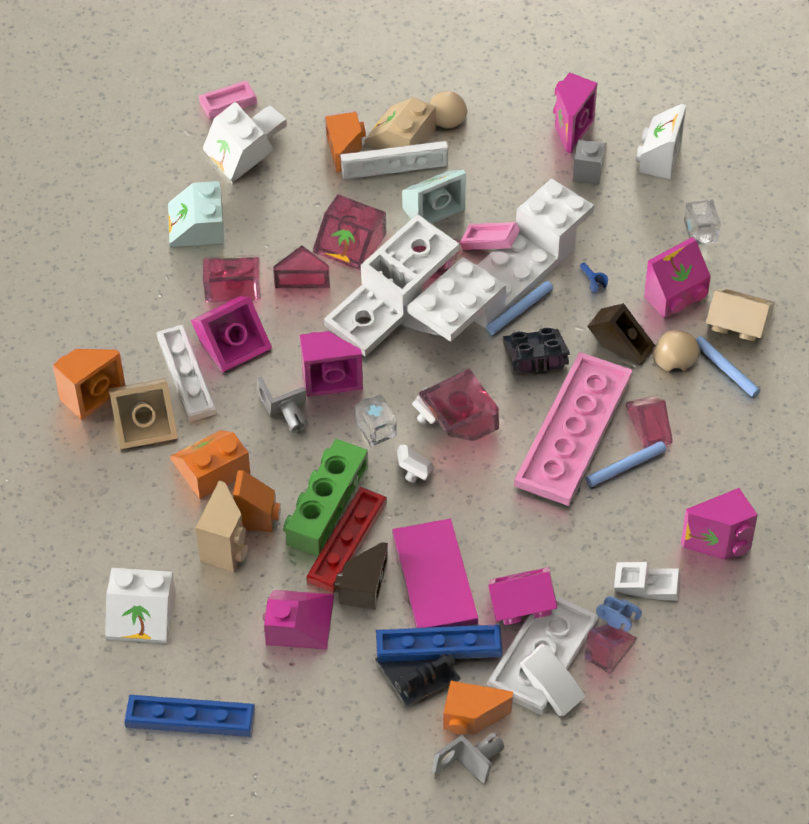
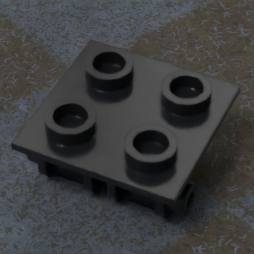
(544, 345)
(419, 678)

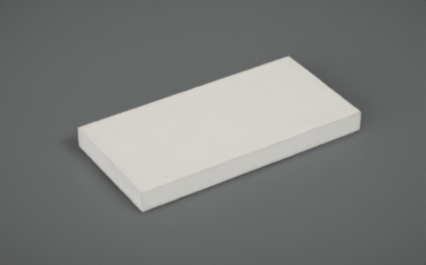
(561, 633)

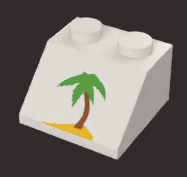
(236, 142)
(662, 143)
(139, 605)

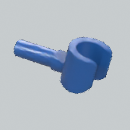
(595, 278)

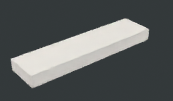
(394, 160)
(186, 373)

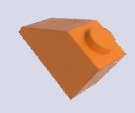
(344, 135)
(255, 503)
(474, 707)

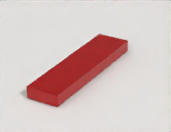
(346, 538)

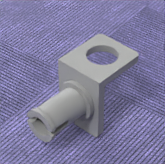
(286, 404)
(472, 757)

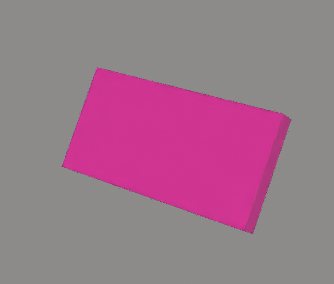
(435, 575)

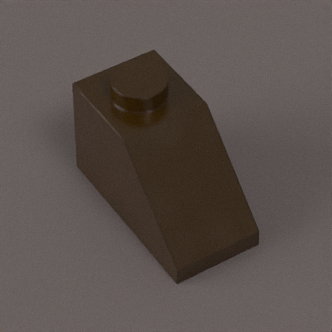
(621, 333)
(363, 578)

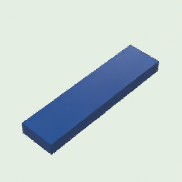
(431, 642)
(190, 715)

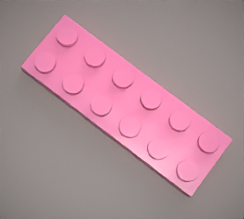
(573, 429)

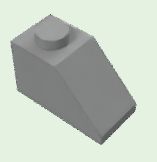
(589, 161)

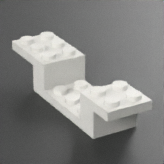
(506, 275)

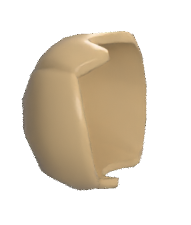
(450, 109)
(676, 350)

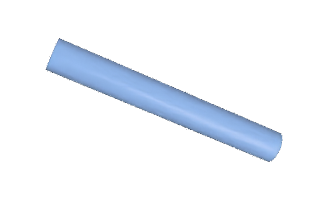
(519, 307)
(725, 365)
(626, 463)

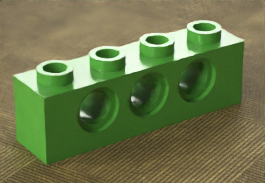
(338, 489)

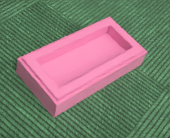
(219, 100)
(490, 236)

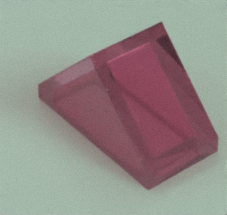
(301, 270)
(650, 420)
(608, 646)

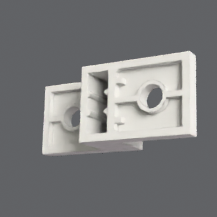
(390, 283)

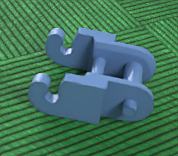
(618, 612)

